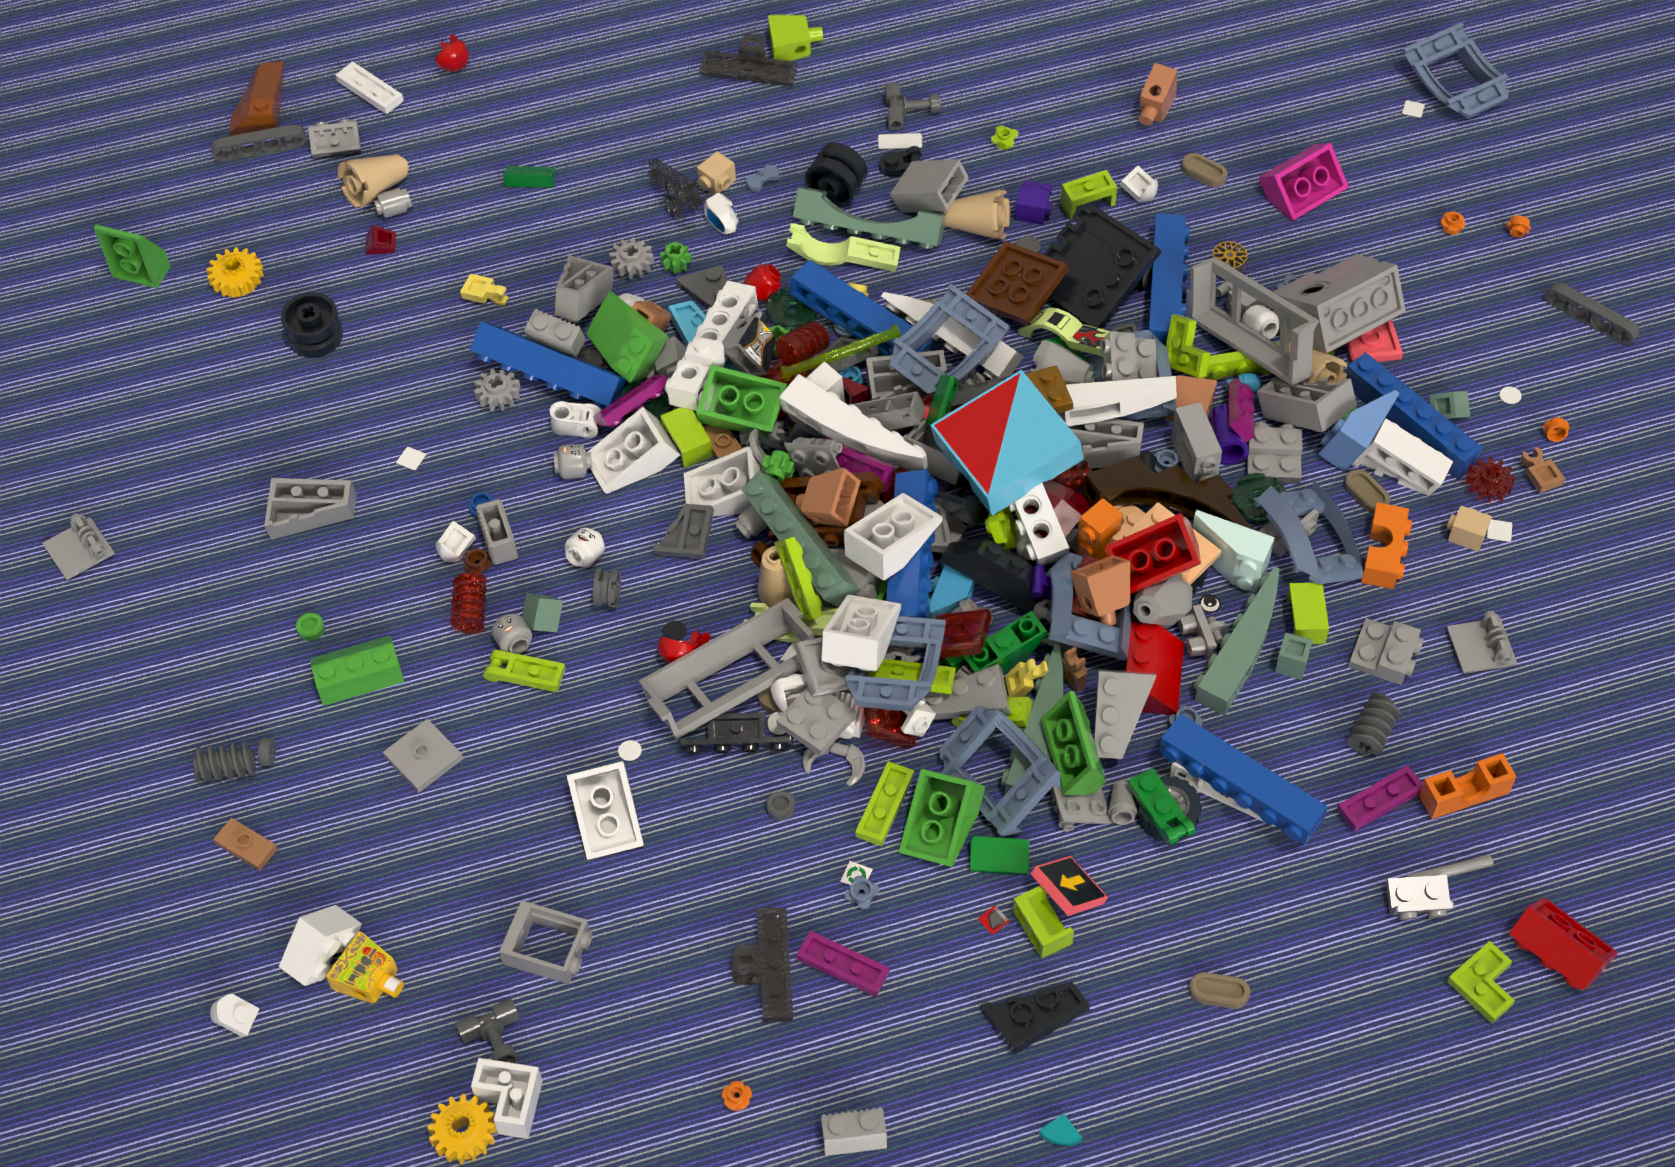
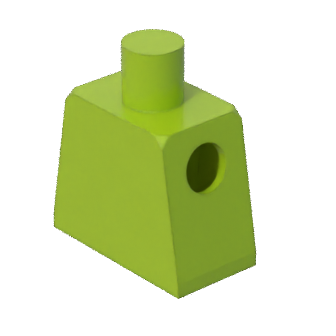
(791, 36)

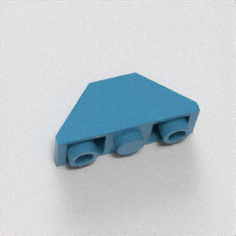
(949, 591)

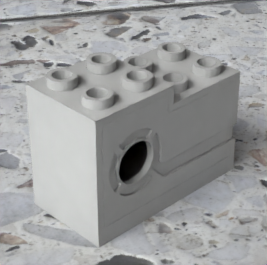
(1346, 299)

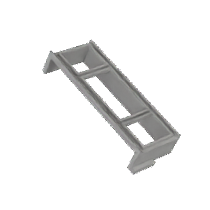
(1277, 359)
(718, 654)

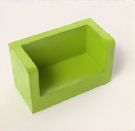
(1087, 190)
(687, 435)
(1309, 611)
(1041, 922)

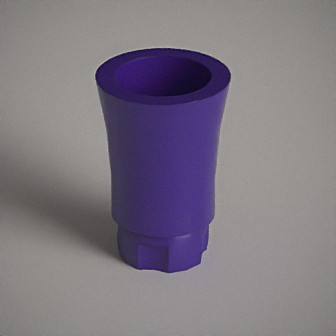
(1232, 445)

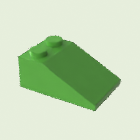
(132, 256)
(626, 338)
(740, 401)
(940, 817)

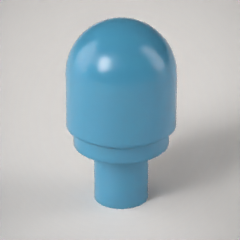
(1251, 379)

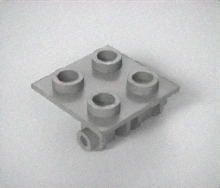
(814, 455)
(78, 547)
(1482, 644)
(1079, 808)

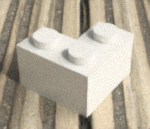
(316, 941)
(513, 1089)

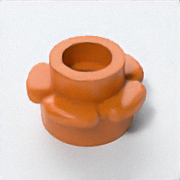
(1452, 223)
(1518, 226)
(1556, 429)
(742, 1101)

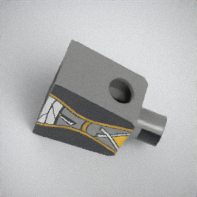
(750, 344)

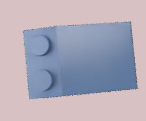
(1354, 433)

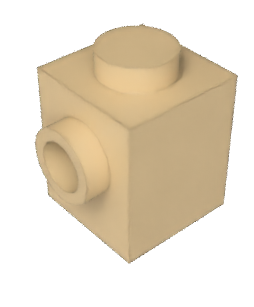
(716, 173)
(1468, 528)

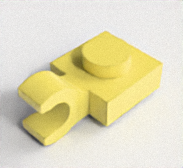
(482, 288)
(1021, 677)

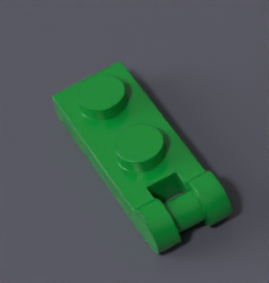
(1160, 806)

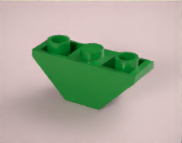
(1009, 645)

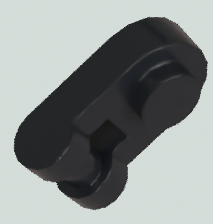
(893, 163)

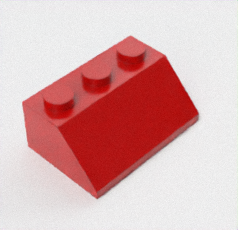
(1158, 552)
(1157, 652)
(1562, 943)

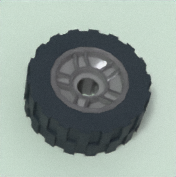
(1186, 798)

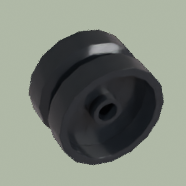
(838, 172)
(312, 325)

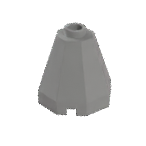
(1072, 368)
(1164, 601)

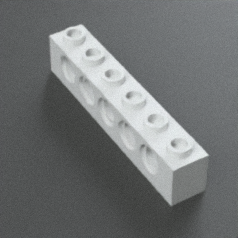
(689, 379)
(1048, 548)

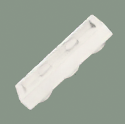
(369, 87)

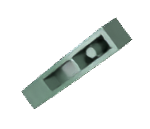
(1239, 650)
(1049, 693)

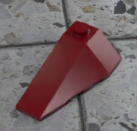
(1066, 504)

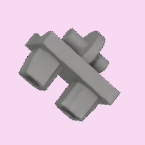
(1207, 632)

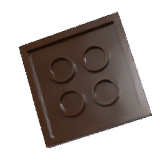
(1017, 282)

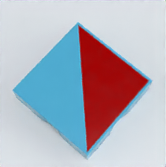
(1007, 442)

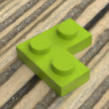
(1180, 350)
(1002, 527)
(1477, 985)

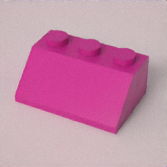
(1304, 181)

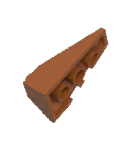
(261, 101)

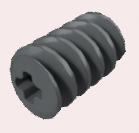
(1374, 725)
(224, 762)

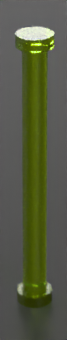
(841, 352)

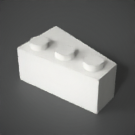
(1405, 458)

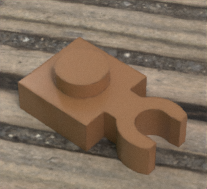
(1542, 473)
(1074, 670)

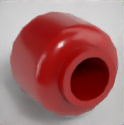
(765, 279)

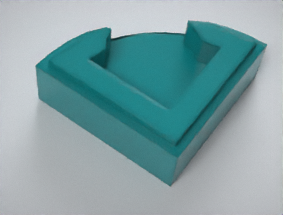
(1061, 1132)

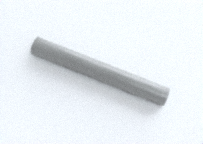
(1457, 868)

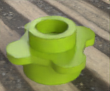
(1004, 137)

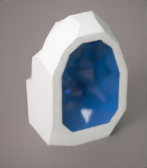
(721, 213)

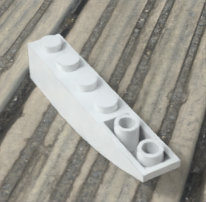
(998, 363)
(1115, 399)
(847, 424)

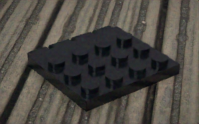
(1102, 264)

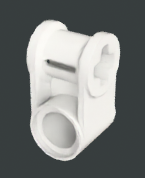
(573, 419)

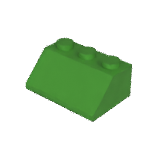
(356, 670)
(1073, 746)

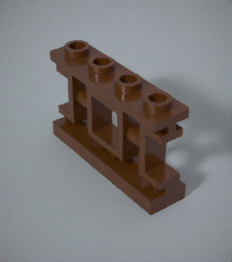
(833, 535)

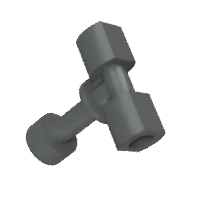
(898, 105)
(490, 1028)

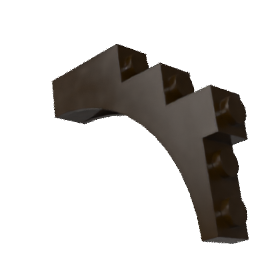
(1135, 484)

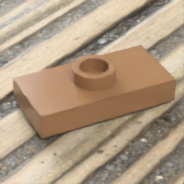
(722, 441)
(245, 844)

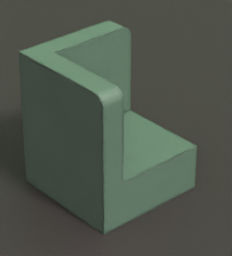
(1451, 404)
(542, 612)
(1293, 656)

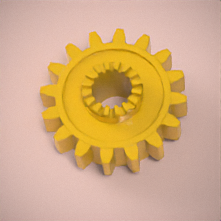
(235, 273)
(468, 1143)

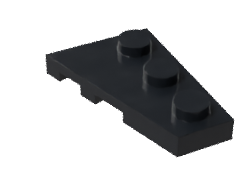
(1034, 1016)

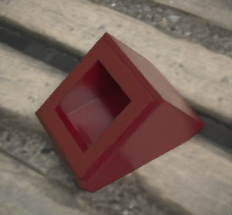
(380, 241)
(855, 392)

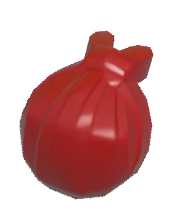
(454, 55)
(672, 649)

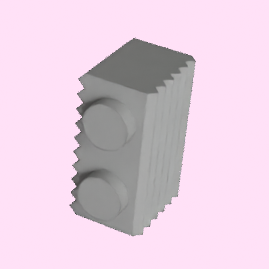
(555, 333)
(496, 532)
(854, 1131)

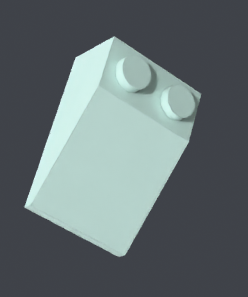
(1243, 550)

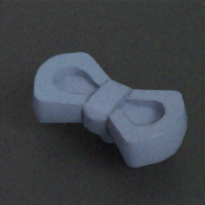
(769, 173)

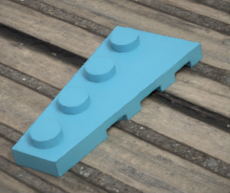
(686, 319)

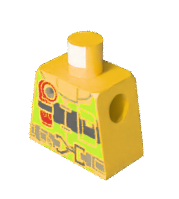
(365, 971)

